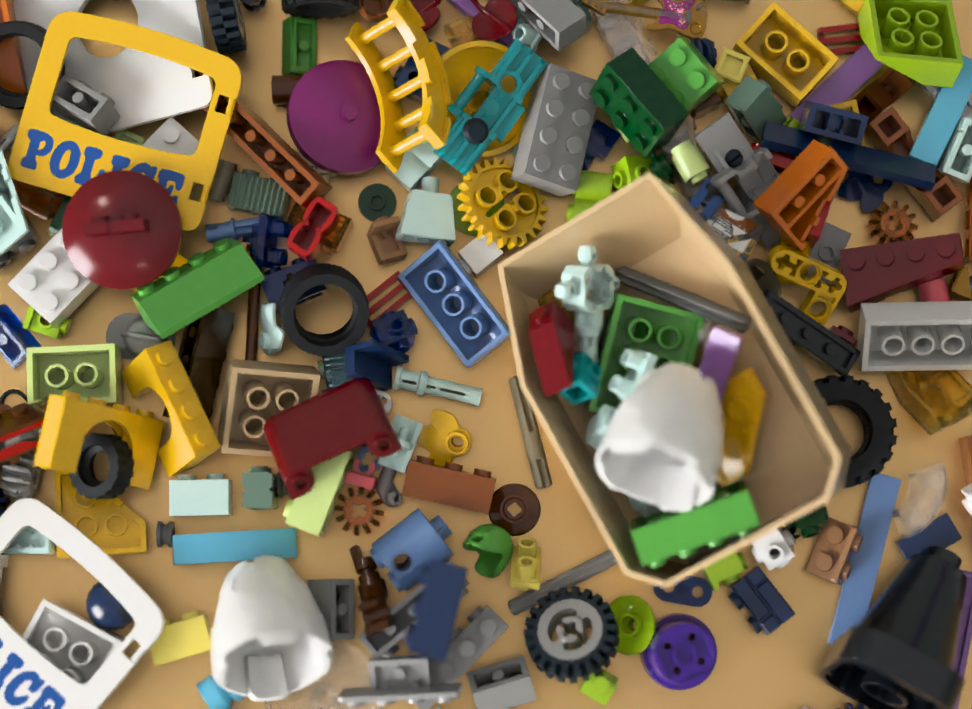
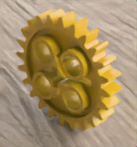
(520, 224)

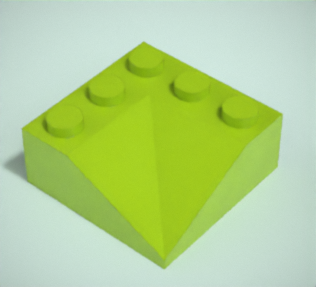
(914, 38)

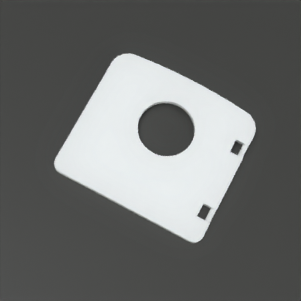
(137, 82)

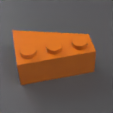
(800, 193)

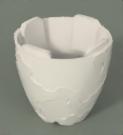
(665, 439)
(268, 632)

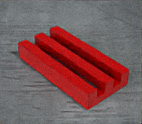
(821, 31)
(380, 289)

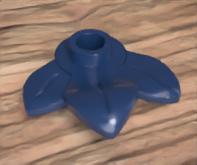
(863, 189)

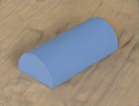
(455, 304)

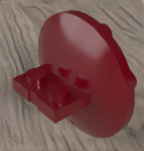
(122, 230)

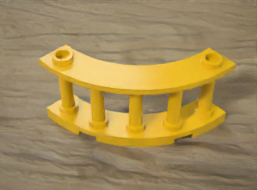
(432, 77)

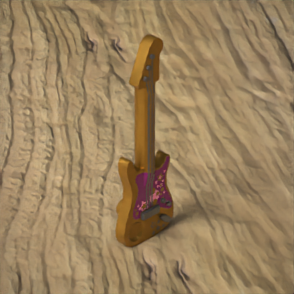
(683, 17)

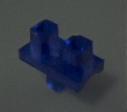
(264, 241)

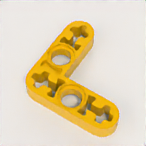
(819, 289)

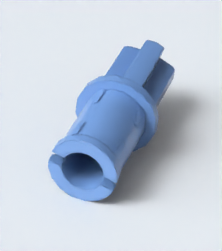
(231, 228)

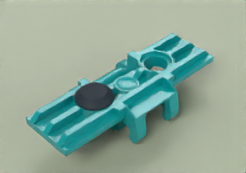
(499, 111)

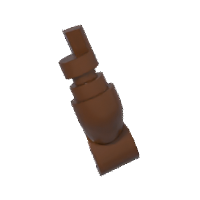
(372, 594)

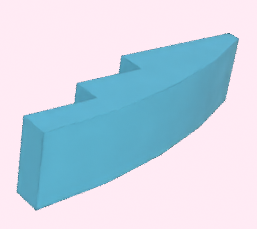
(943, 117)
(233, 546)

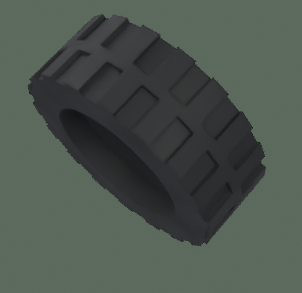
(119, 472)

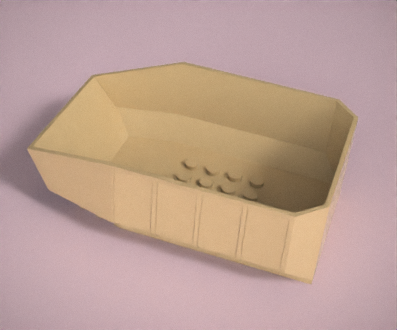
(653, 230)

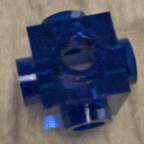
(394, 330)

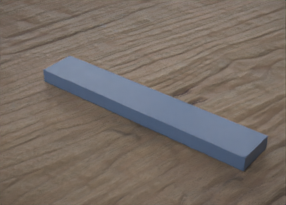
(875, 524)

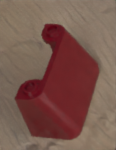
(327, 428)

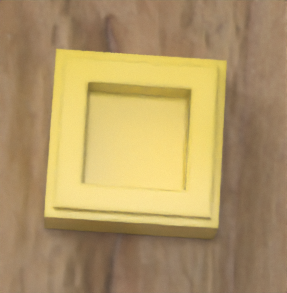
(732, 66)

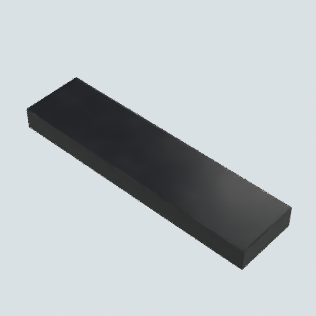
(813, 336)

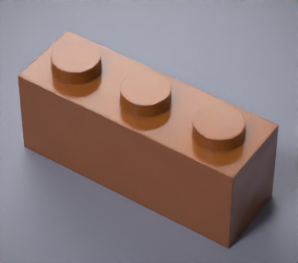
(449, 485)

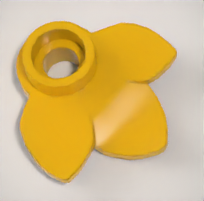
(439, 438)

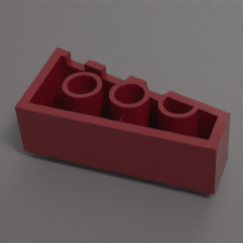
(898, 266)

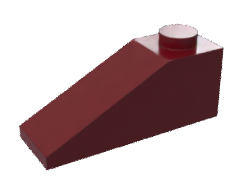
(553, 346)

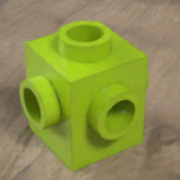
(629, 169)

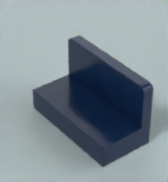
(373, 362)

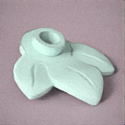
(272, 336)

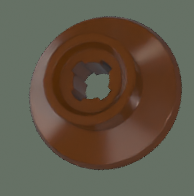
(525, 499)

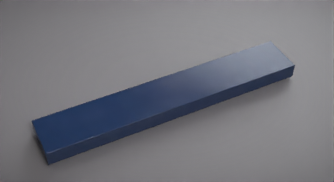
(855, 156)

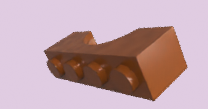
(894, 136)

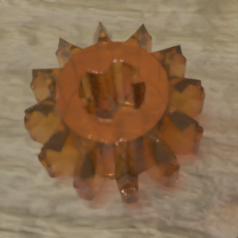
(885, 215)
(359, 520)

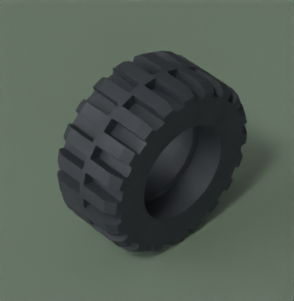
(875, 419)

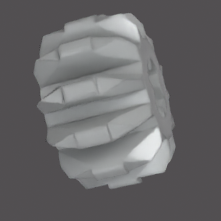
(21, 478)

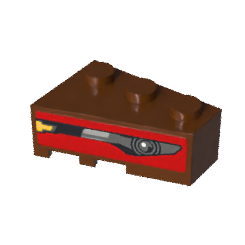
(21, 430)

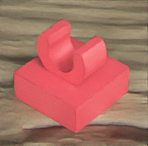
(361, 478)

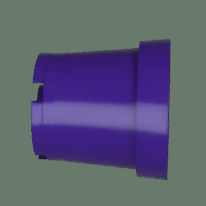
(683, 653)

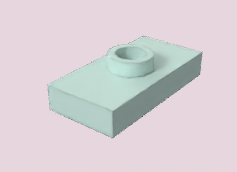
(31, 542)

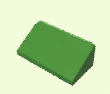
(298, 45)

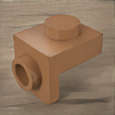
(383, 242)

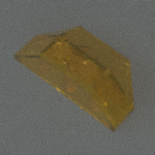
(932, 397)

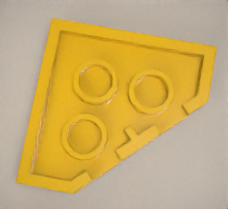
(741, 422)
(103, 521)

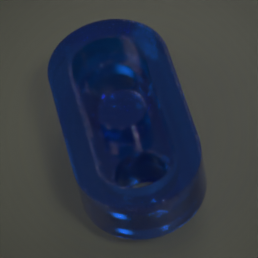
(683, 592)

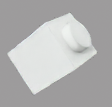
(479, 257)

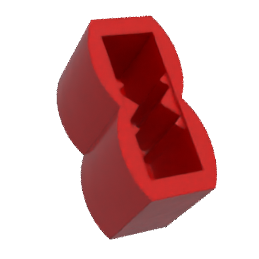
(318, 222)

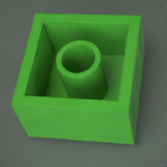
(686, 73)

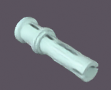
(420, 383)

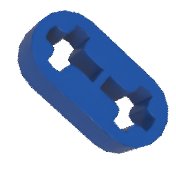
(698, 199)

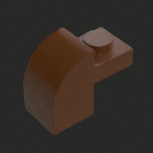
(883, 93)

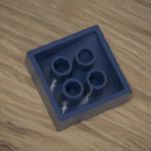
(435, 609)

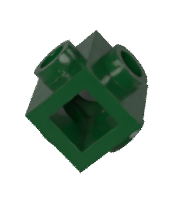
(809, 523)

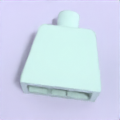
(427, 215)

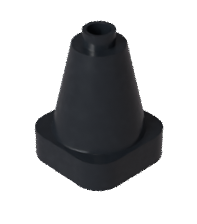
(906, 640)

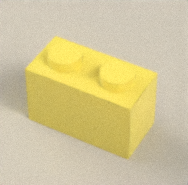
(182, 638)

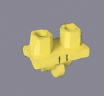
(525, 565)

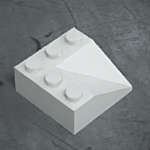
(70, 640)

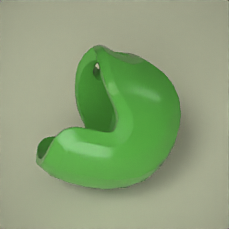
(494, 547)

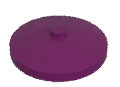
(336, 118)

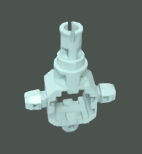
(589, 311)

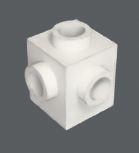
(774, 548)

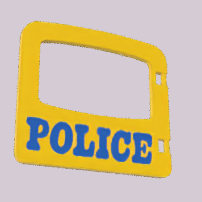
(66, 156)

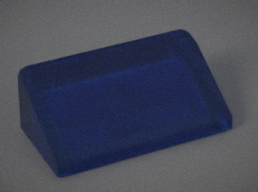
(14, 338)

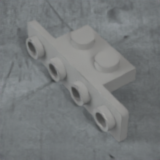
(399, 680)

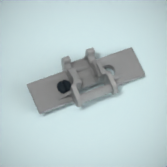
(752, 169)

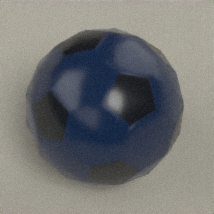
(105, 609)

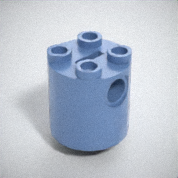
(418, 540)

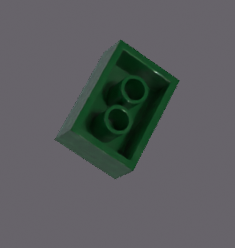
(638, 102)

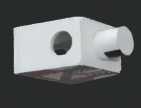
(737, 231)

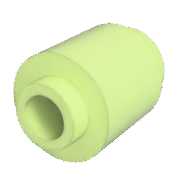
(690, 162)

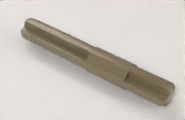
(531, 436)

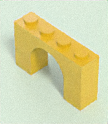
(69, 421)
(192, 436)

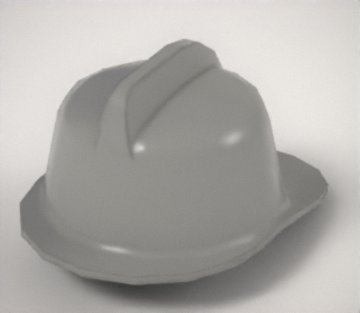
(133, 335)

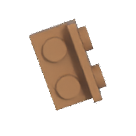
(834, 551)

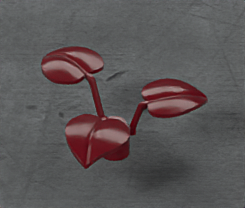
(493, 21)

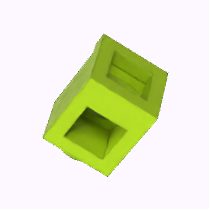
(34, 322)
(725, 570)
(600, 687)

